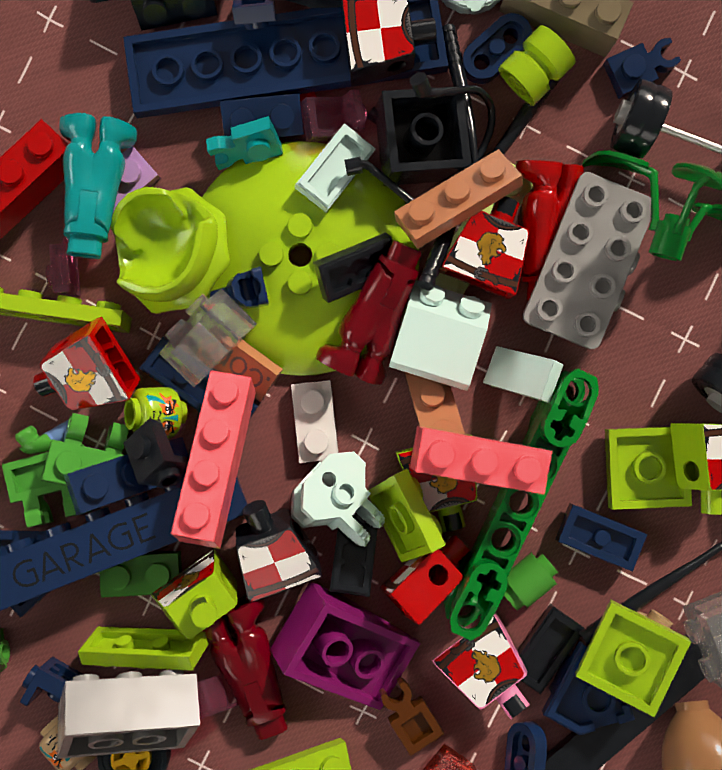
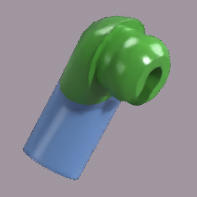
(33, 443)

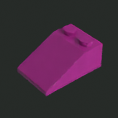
(342, 647)

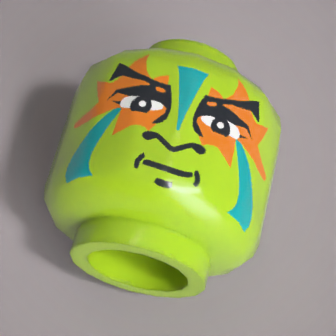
(155, 404)

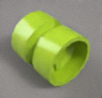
(543, 59)

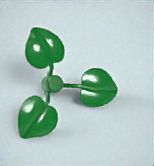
(674, 231)

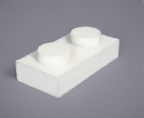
(314, 420)

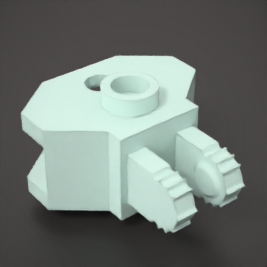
(333, 495)

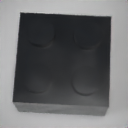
(421, 137)

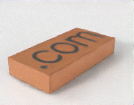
(249, 362)

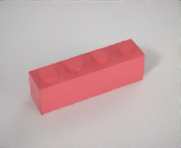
(214, 460)

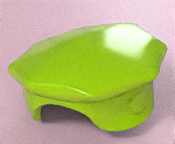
(169, 246)

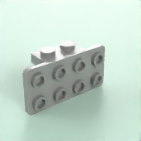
(589, 261)

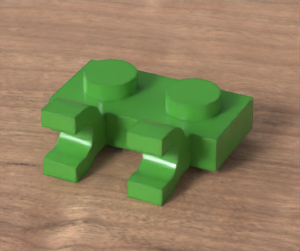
(71, 456)
(25, 486)

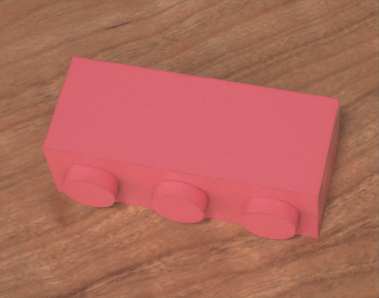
(480, 460)

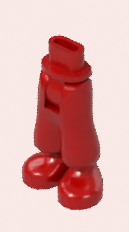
(544, 209)

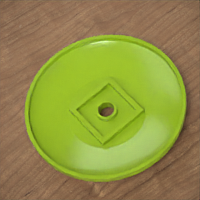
(270, 220)

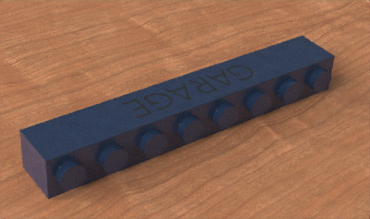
(94, 546)

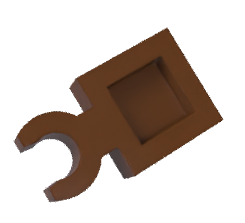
(412, 719)

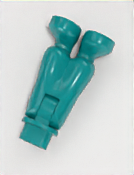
(92, 179)

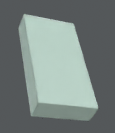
(327, 174)
(523, 374)

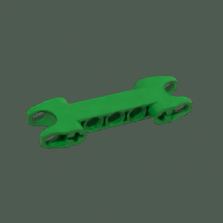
(496, 562)

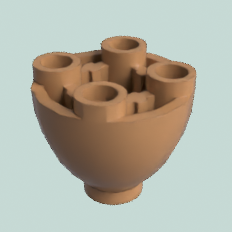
(693, 738)

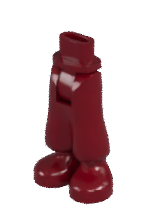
(374, 317)
(249, 667)

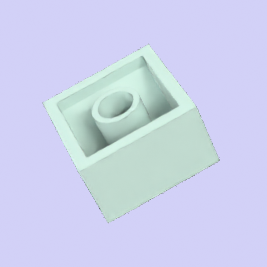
(441, 336)

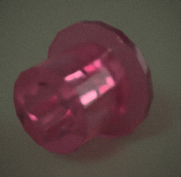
(212, 697)

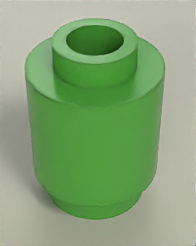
(529, 581)

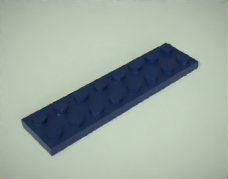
(227, 62)

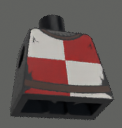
(382, 38)
(274, 552)

